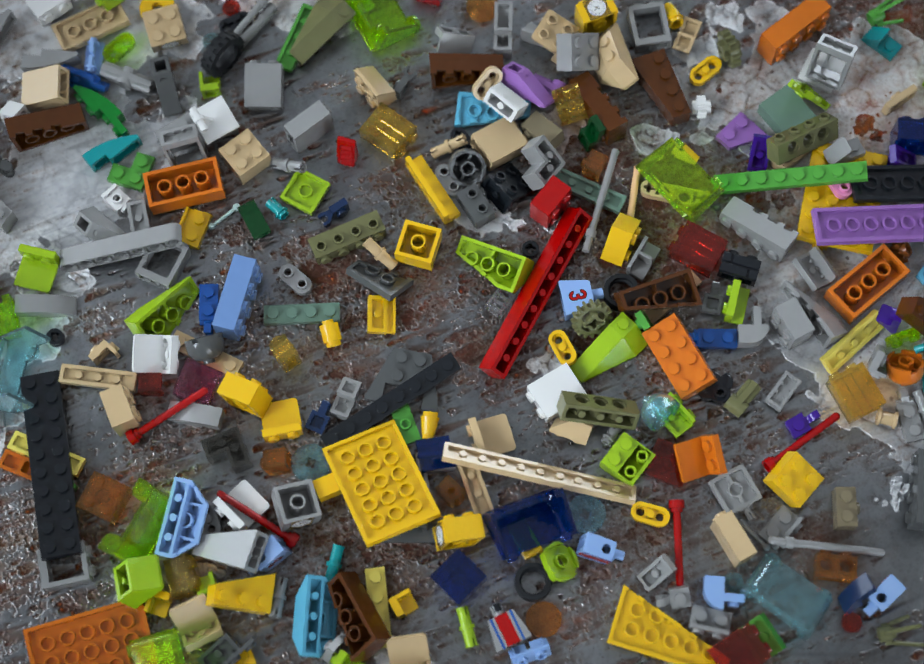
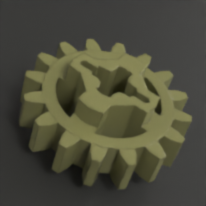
(729, 48)
(589, 319)

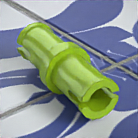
(467, 627)

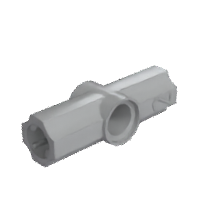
(127, 78)

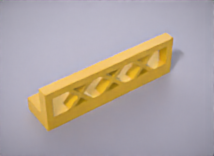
(432, 189)

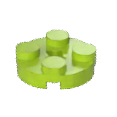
(554, 569)

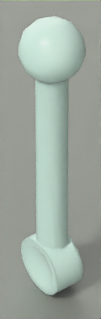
(211, 226)

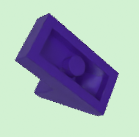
(758, 153)
(900, 156)
(888, 318)

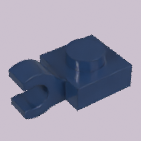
(336, 210)
(318, 419)

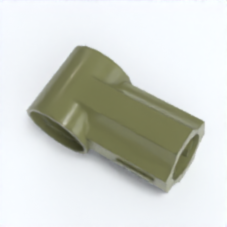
(739, 402)

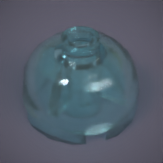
(657, 410)

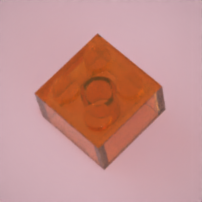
(104, 498)

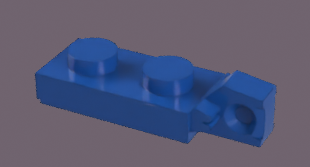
(86, 79)
(207, 305)
(715, 338)

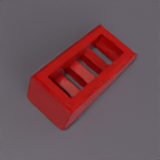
(347, 151)

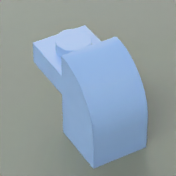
(715, 596)

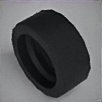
(619, 277)
(518, 586)

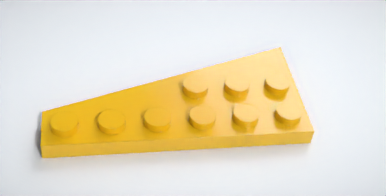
(653, 633)

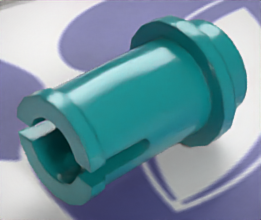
(280, 211)

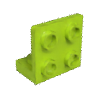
(37, 268)

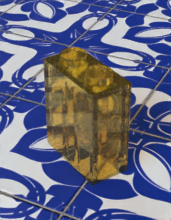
(388, 132)
(855, 392)

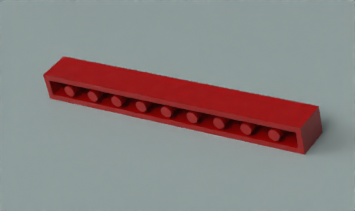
(535, 293)

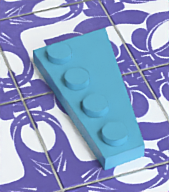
(476, 112)

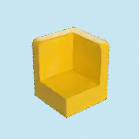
(326, 487)
(403, 603)
(159, 604)

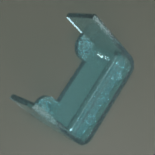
(16, 351)

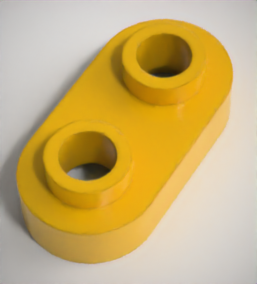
(704, 72)
(562, 349)
(650, 513)

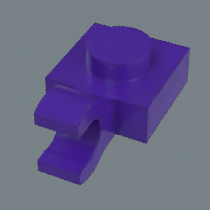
(800, 425)

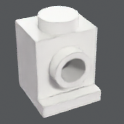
(112, 195)

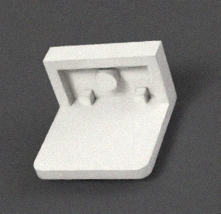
(49, 10)
(155, 353)
(246, 495)

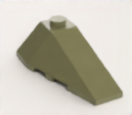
(321, 26)

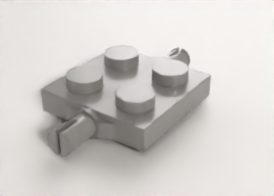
(736, 491)

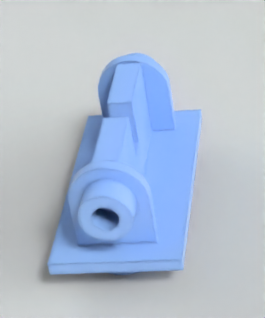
(94, 56)
(538, 650)

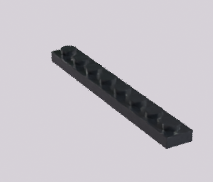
(394, 400)

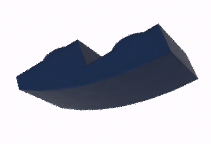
(855, 592)

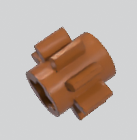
(902, 251)

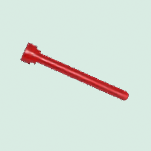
(135, 435)
(770, 462)
(677, 507)
(290, 538)

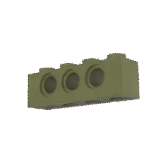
(802, 138)
(598, 410)

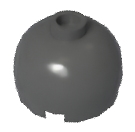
(466, 167)
(205, 347)

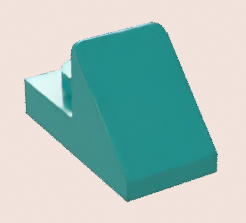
(881, 42)

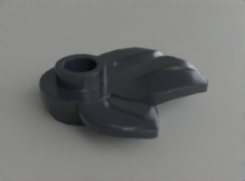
(723, 384)

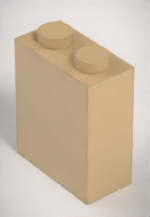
(45, 88)
(498, 143)
(732, 538)

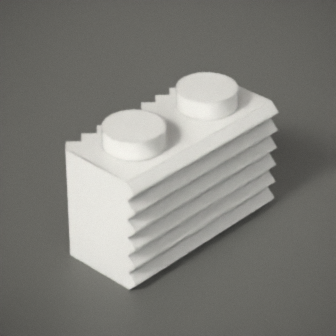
(505, 102)

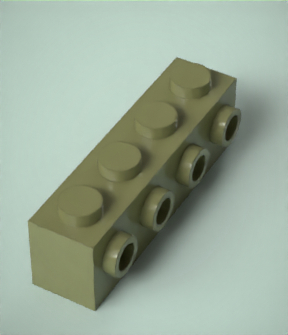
(347, 237)

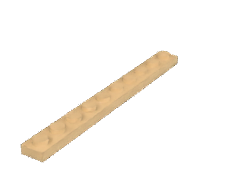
(538, 473)

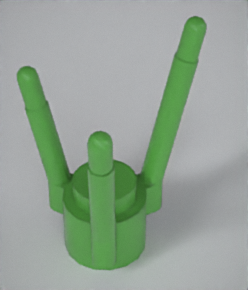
(876, 15)

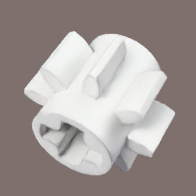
(701, 106)

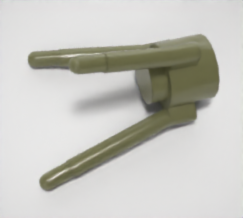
(887, 634)

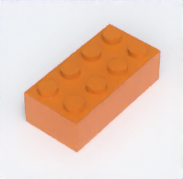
(793, 29)
(184, 185)
(866, 284)
(679, 357)

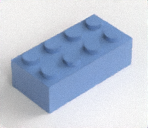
(237, 297)

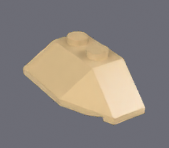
(614, 60)

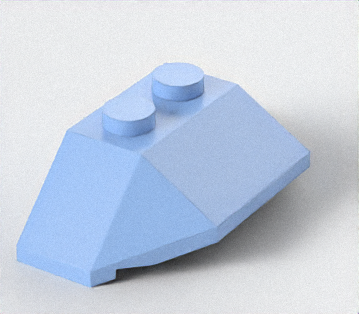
(182, 519)

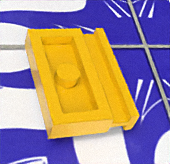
(194, 226)
(381, 315)

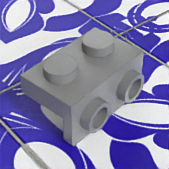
(815, 269)

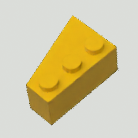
(243, 595)

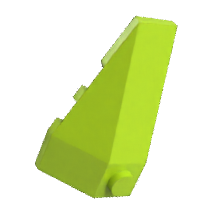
(164, 311)
(615, 345)

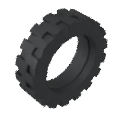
(228, 42)

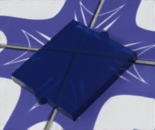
(430, 453)

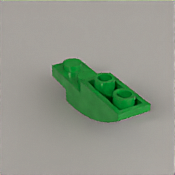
(101, 108)

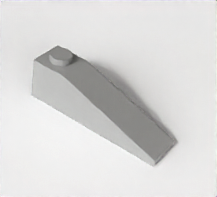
(827, 326)

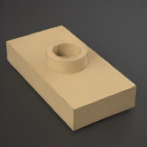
(899, 99)

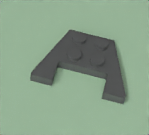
(397, 369)

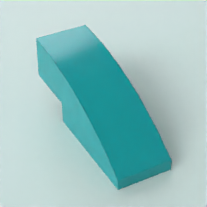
(111, 151)

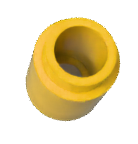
(330, 333)

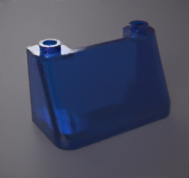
(530, 523)

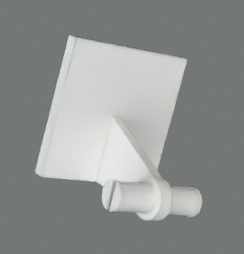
(826, 61)
(214, 119)

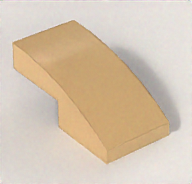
(687, 35)

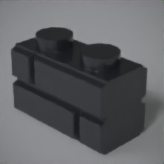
(739, 267)

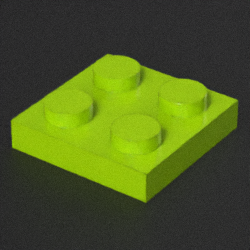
(305, 192)

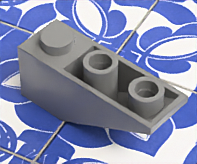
(95, 224)

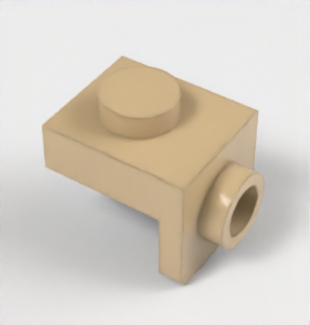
(101, 351)

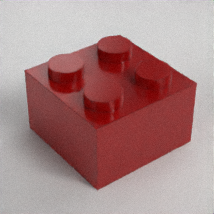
(550, 202)

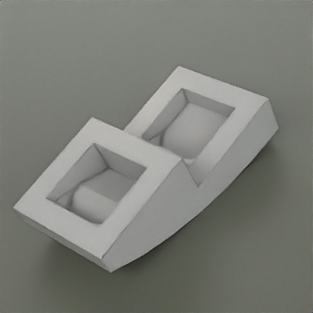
(346, 398)

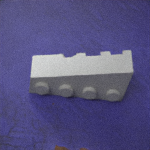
(758, 229)

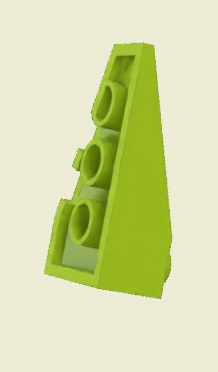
(499, 266)

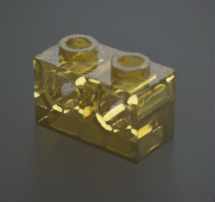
(569, 104)
(284, 352)

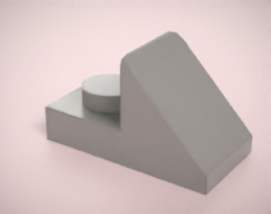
(844, 151)
(656, 572)

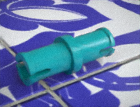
(334, 562)

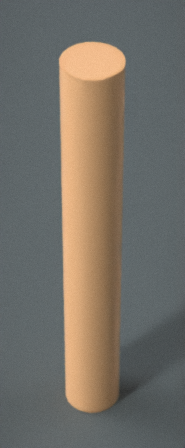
(633, 192)

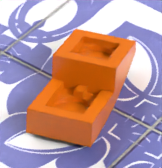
(16, 464)

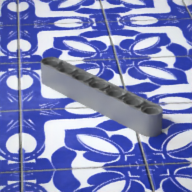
(121, 247)

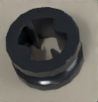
(534, 246)
(61, 339)

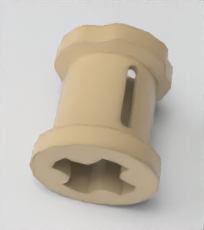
(886, 418)

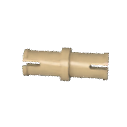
(449, 146)
(380, 253)

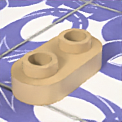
(486, 82)

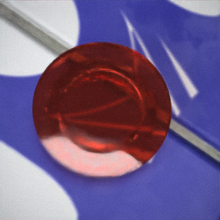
(231, 7)
(852, 622)

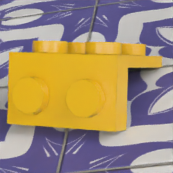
(282, 421)

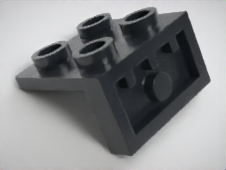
(505, 187)

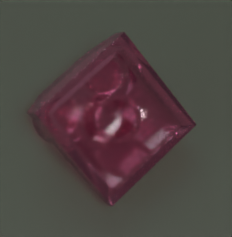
(194, 377)

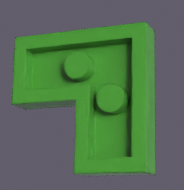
(132, 177)

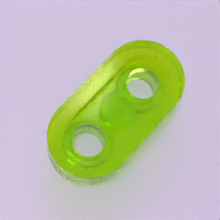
(117, 46)
(896, 340)

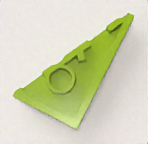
(805, 91)

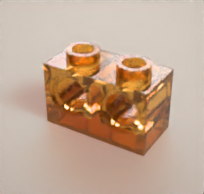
(835, 573)

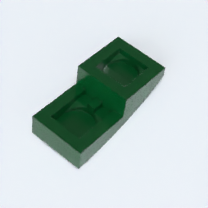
(591, 133)
(254, 219)

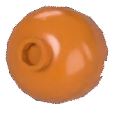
(905, 367)

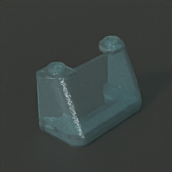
(787, 595)

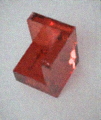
(150, 384)

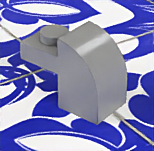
(752, 334)

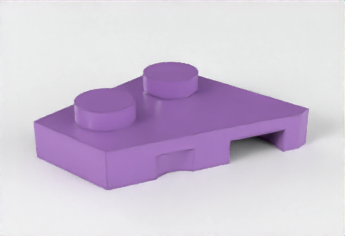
(738, 132)

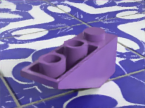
(525, 85)

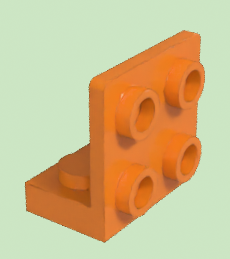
(700, 457)

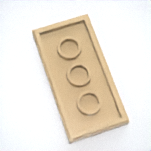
(93, 22)

